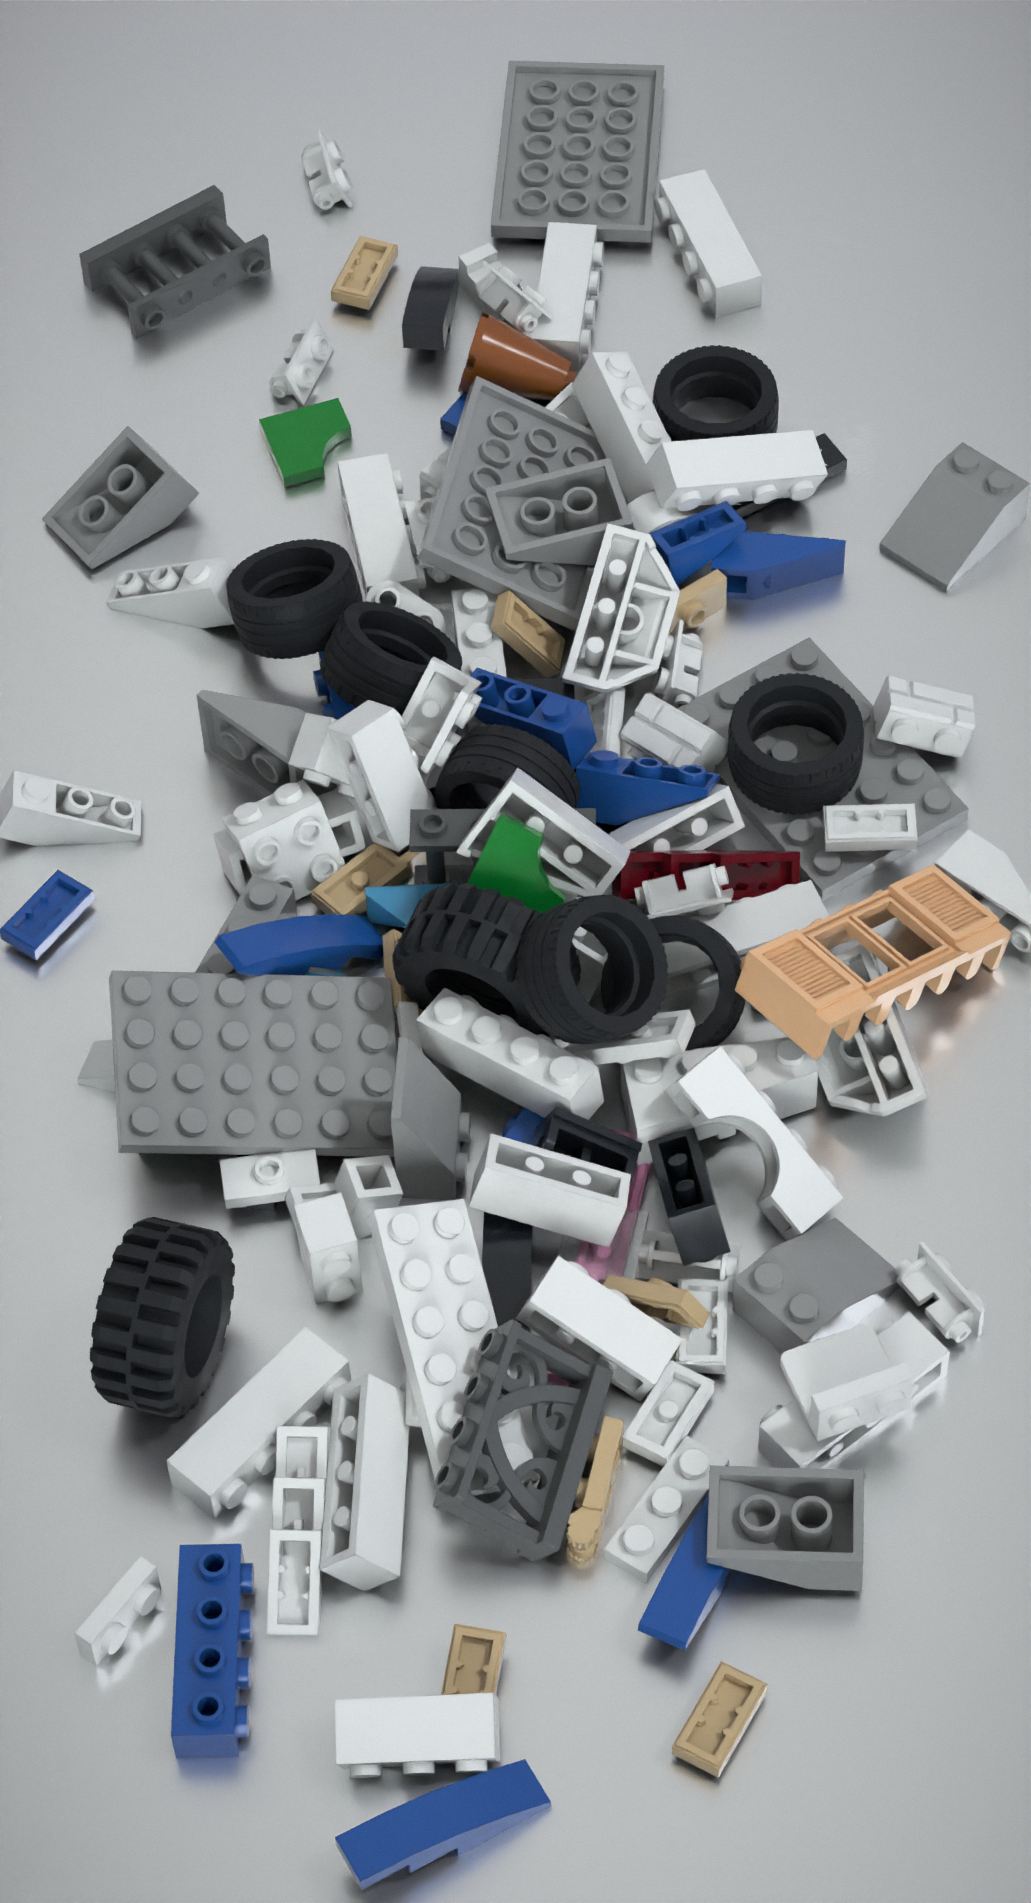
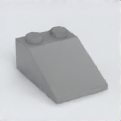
(119, 500)
(559, 513)
(957, 516)
(253, 739)
(427, 1127)
(813, 1286)
(788, 1524)

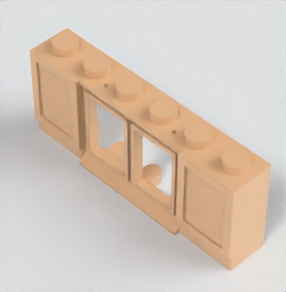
(812, 991)

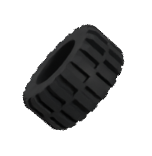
(469, 945)
(162, 1316)

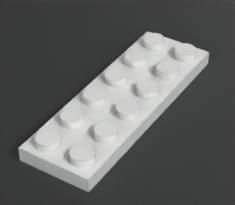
(440, 1319)

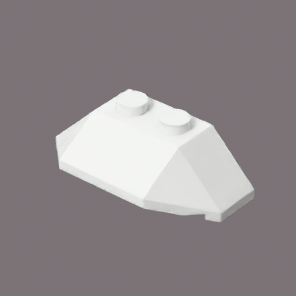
(623, 614)
(877, 1066)

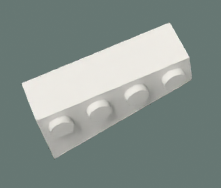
(770, 1065)

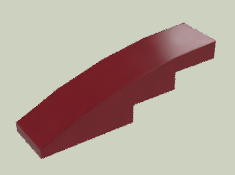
(748, 871)

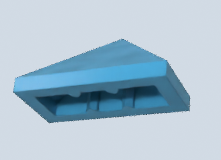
(395, 903)

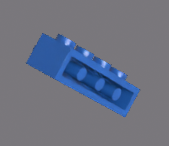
(210, 1650)

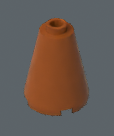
(514, 362)

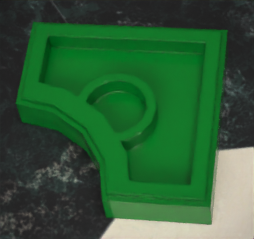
(302, 439)
(514, 865)

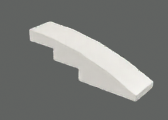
(297, 1531)

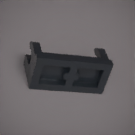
(587, 1141)

